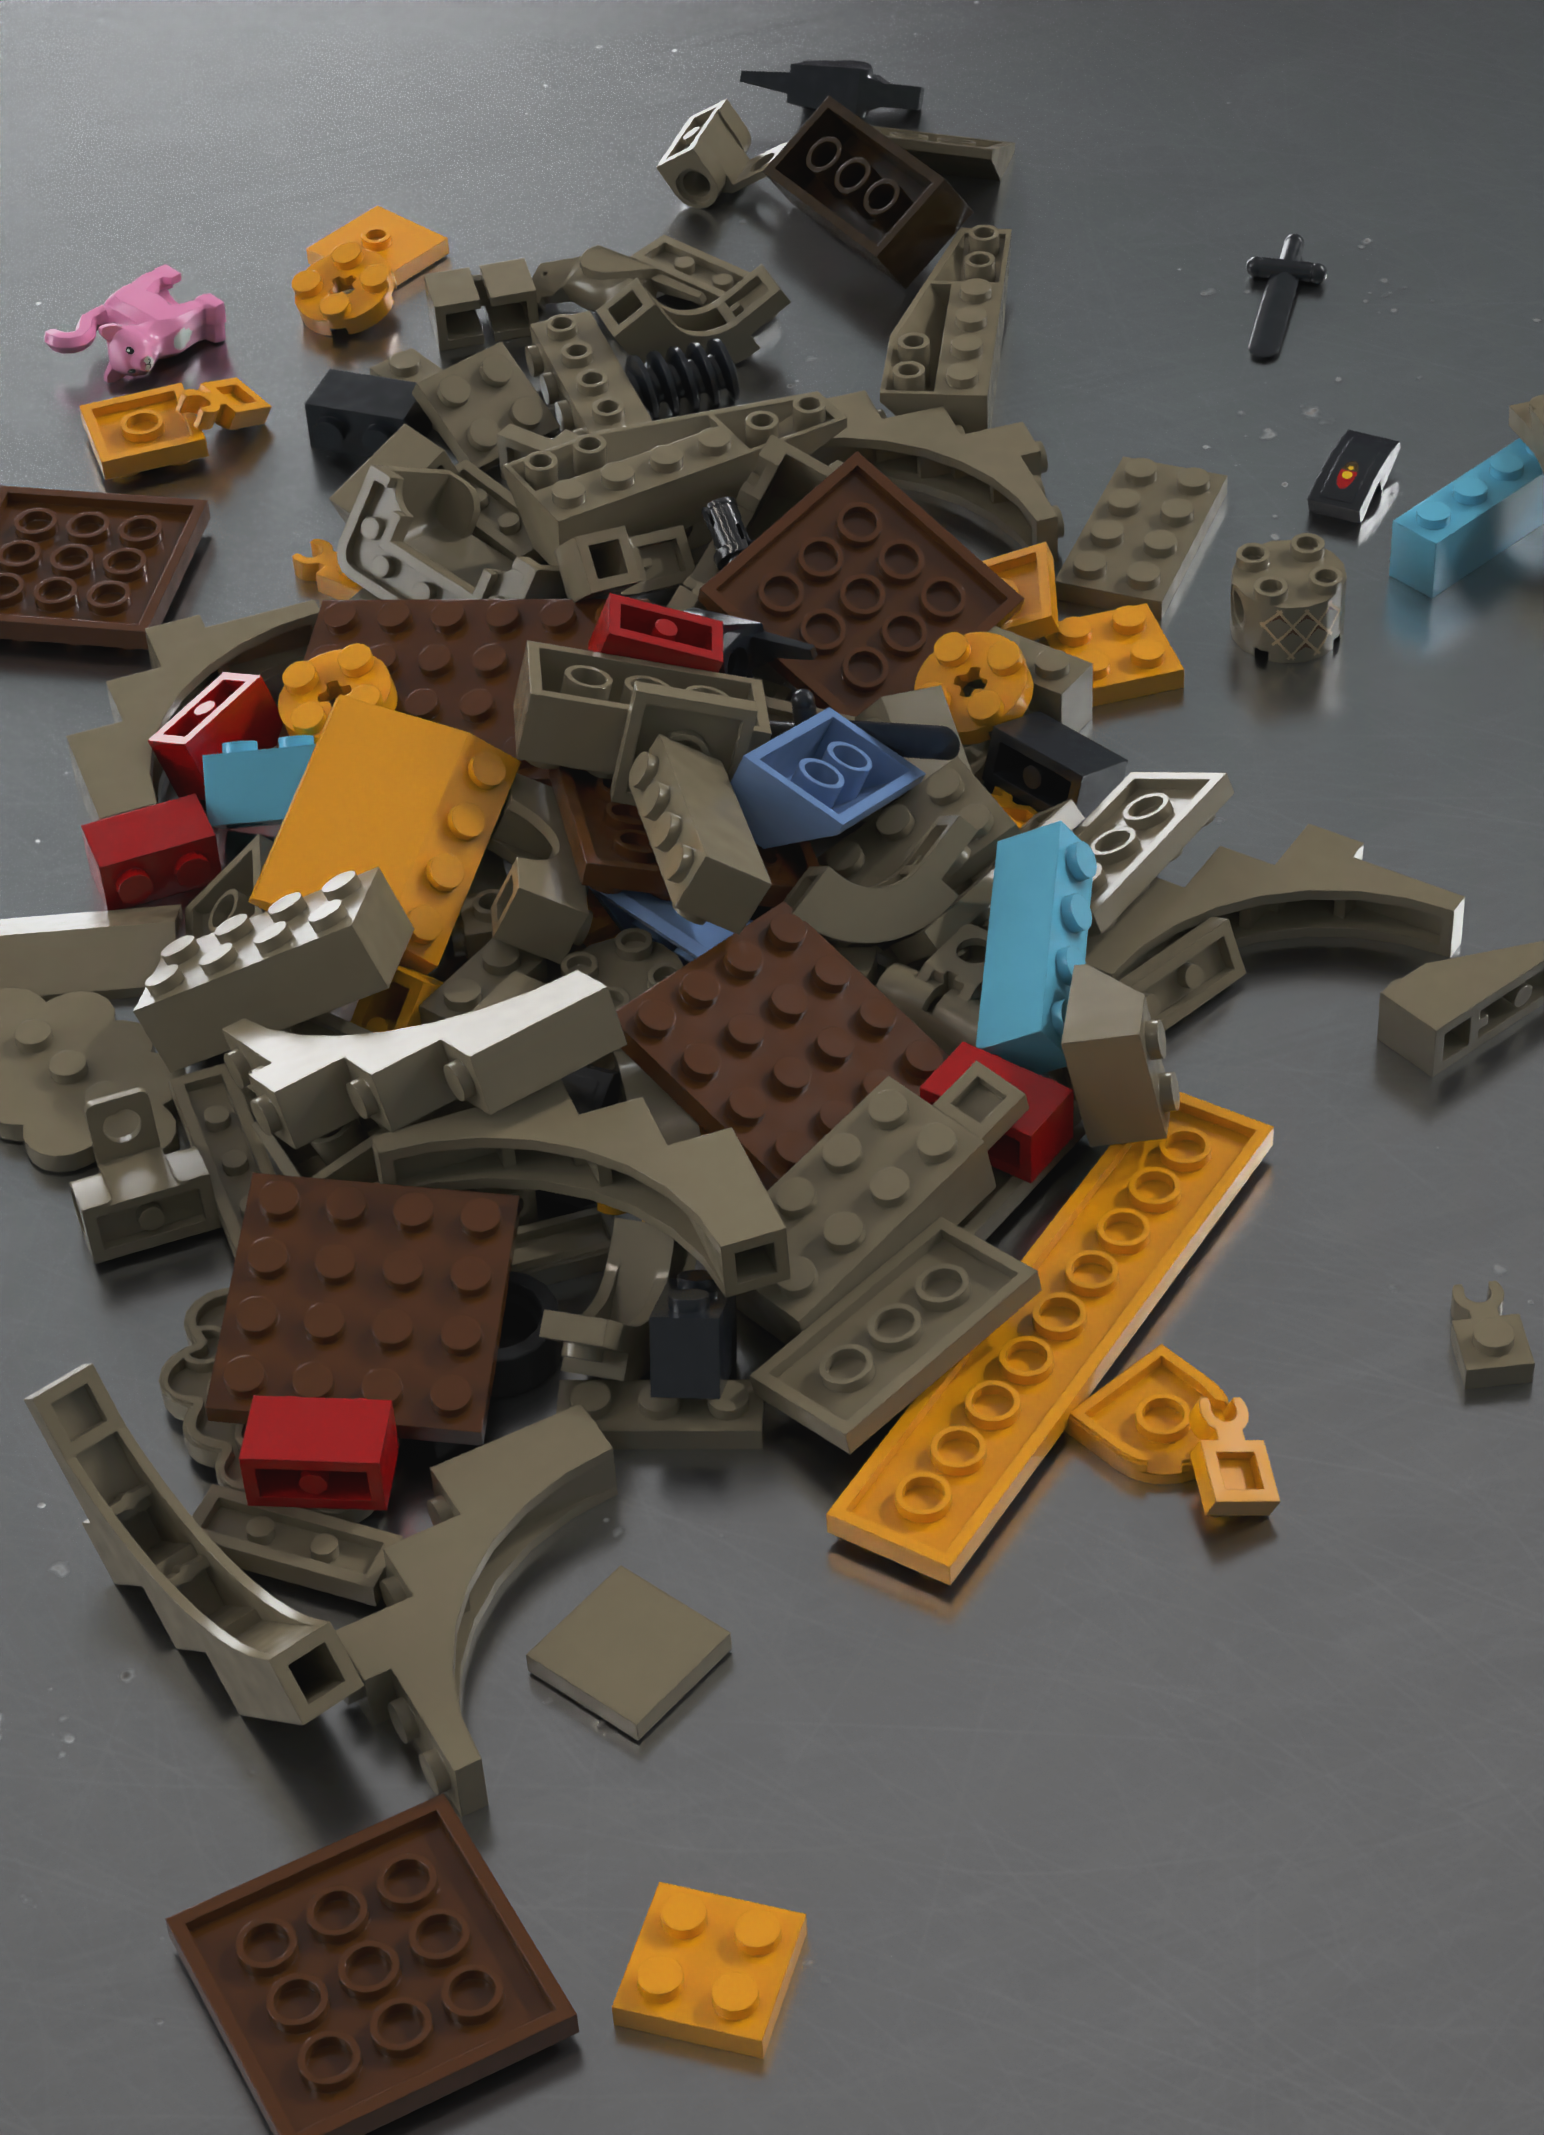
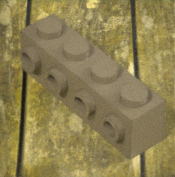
(582, 375)
(698, 835)

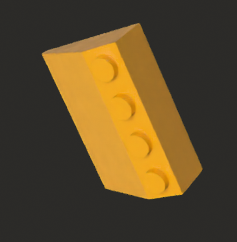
(394, 799)

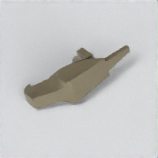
(599, 277)

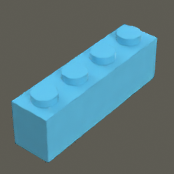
(1468, 521)
(254, 785)
(1033, 943)

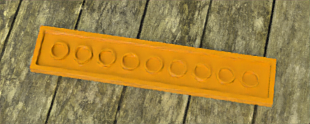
(1001, 1408)

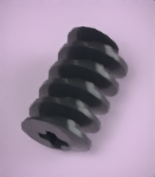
(683, 376)

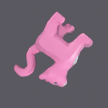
(144, 325)

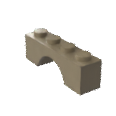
(542, 897)

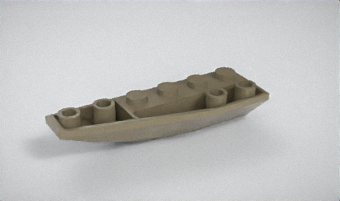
(953, 333)
(657, 469)

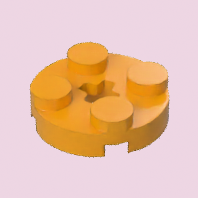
(347, 267)
(976, 656)
(314, 683)

